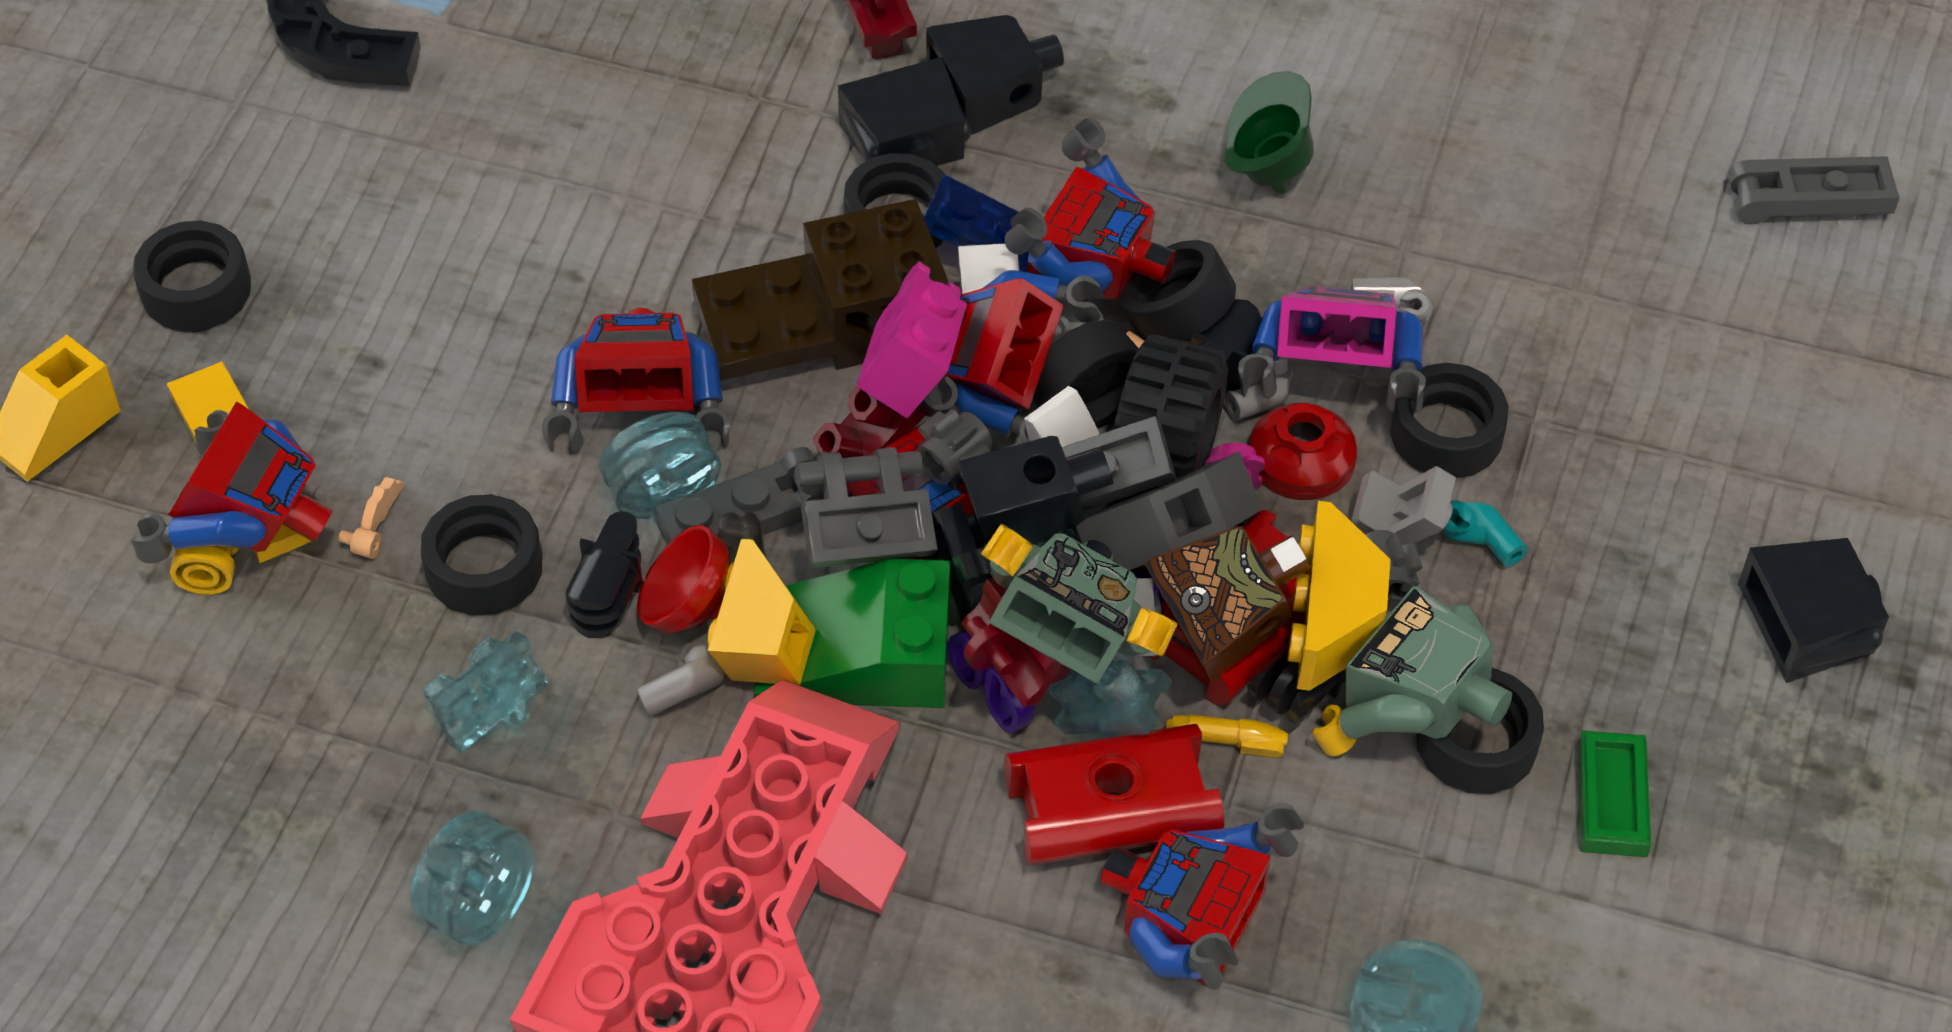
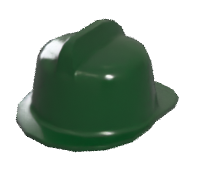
(1271, 130)

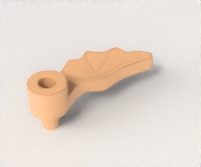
(365, 540)

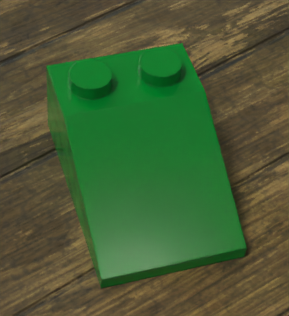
(878, 633)

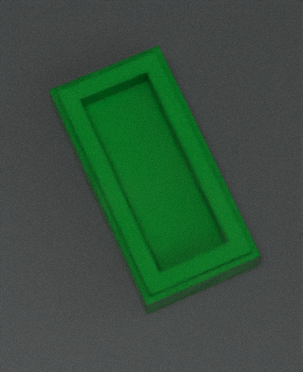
(1614, 794)

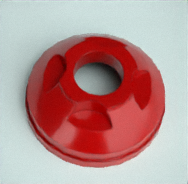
(1304, 467)
(685, 582)

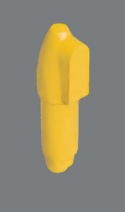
(1249, 735)

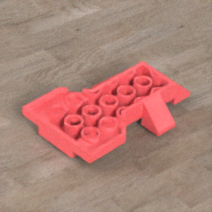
(748, 827)

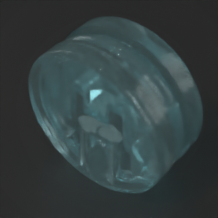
(658, 462)
(472, 877)
(1415, 990)

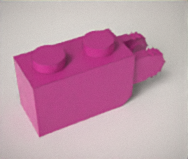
(912, 342)

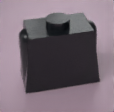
(905, 114)
(1813, 604)

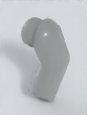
(1405, 292)

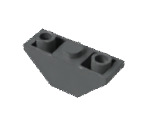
(1174, 513)

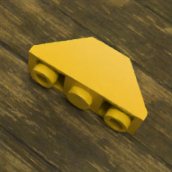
(1340, 596)

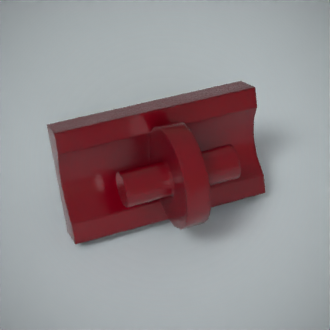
(882, 25)
(865, 428)
(1019, 665)

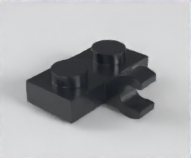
(961, 543)

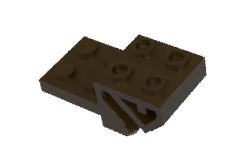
(816, 300)

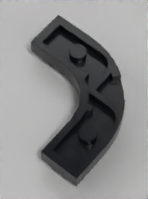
(342, 49)

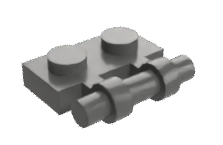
(865, 526)

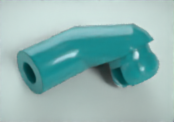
(1485, 526)

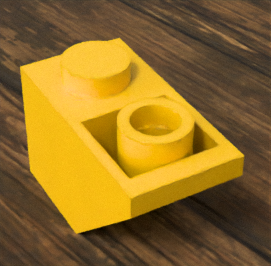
(54, 407)
(760, 624)

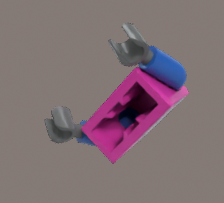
(1339, 329)

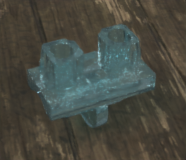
(487, 692)
(1115, 706)

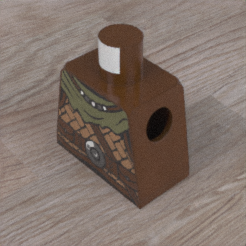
(1227, 593)

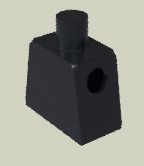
(993, 66)
(1032, 487)

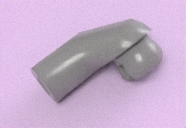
(1254, 401)
(687, 681)

